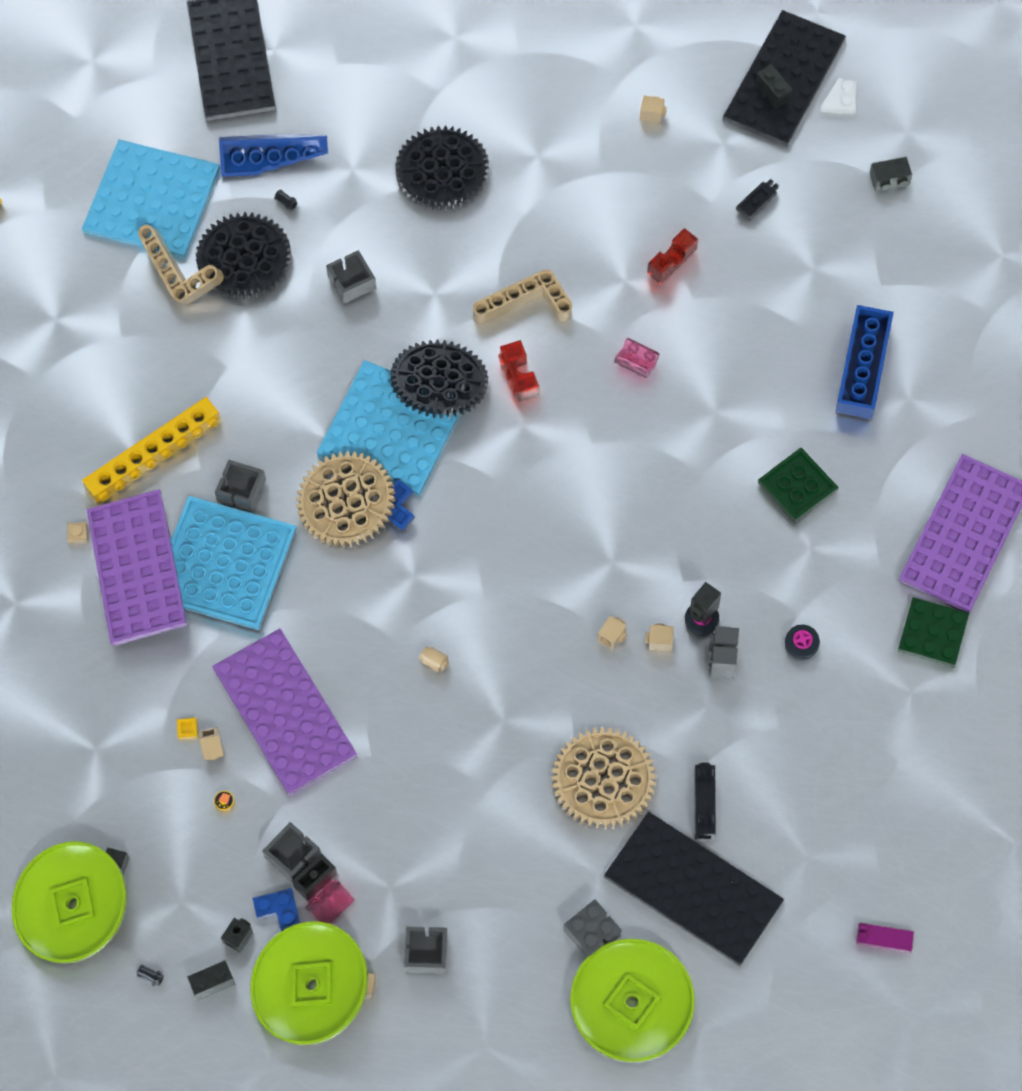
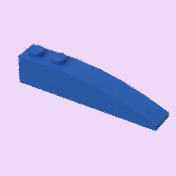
(267, 152)

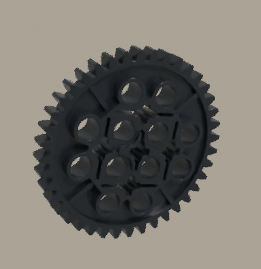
(440, 142)
(231, 232)
(439, 379)

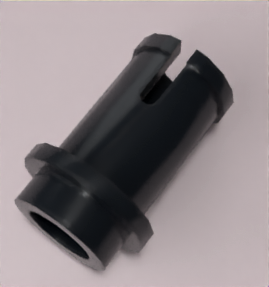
(289, 202)
(150, 975)

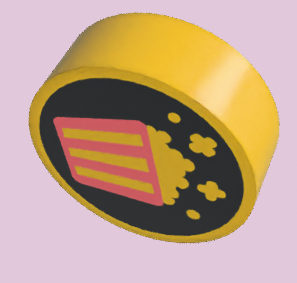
(224, 801)

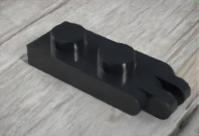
(757, 199)

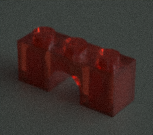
(663, 265)
(523, 384)

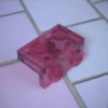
(637, 358)
(329, 902)

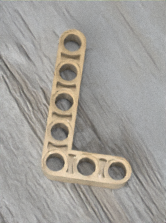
(173, 270)
(524, 296)

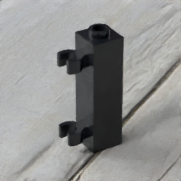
(704, 802)

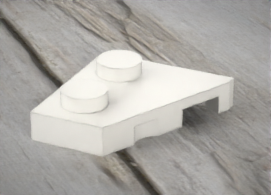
(841, 97)

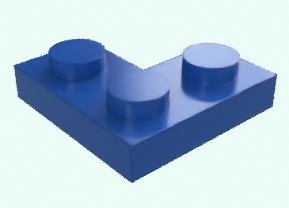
(401, 517)
(280, 904)

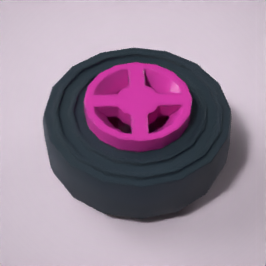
(699, 628)
(805, 635)

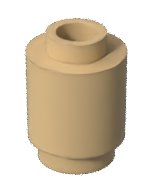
(434, 659)

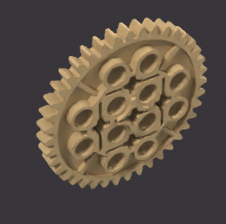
(318, 486)
(635, 767)

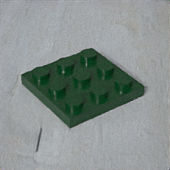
(798, 484)
(933, 632)

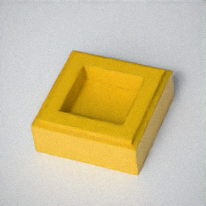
(187, 728)

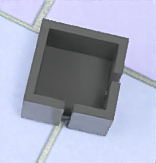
(354, 280)
(242, 487)
(723, 652)
(290, 853)
(591, 927)
(424, 952)

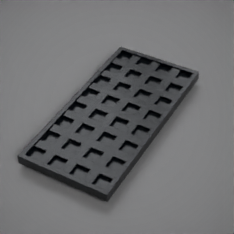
(803, 57)
(230, 58)
(694, 888)

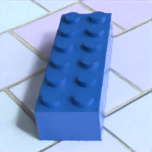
(864, 362)

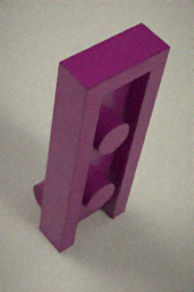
(885, 938)

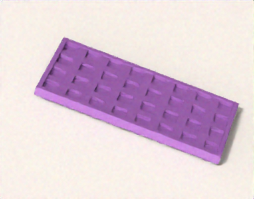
(964, 534)
(136, 567)
(284, 711)

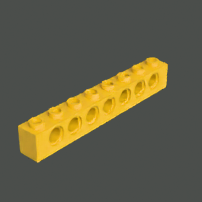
(156, 440)

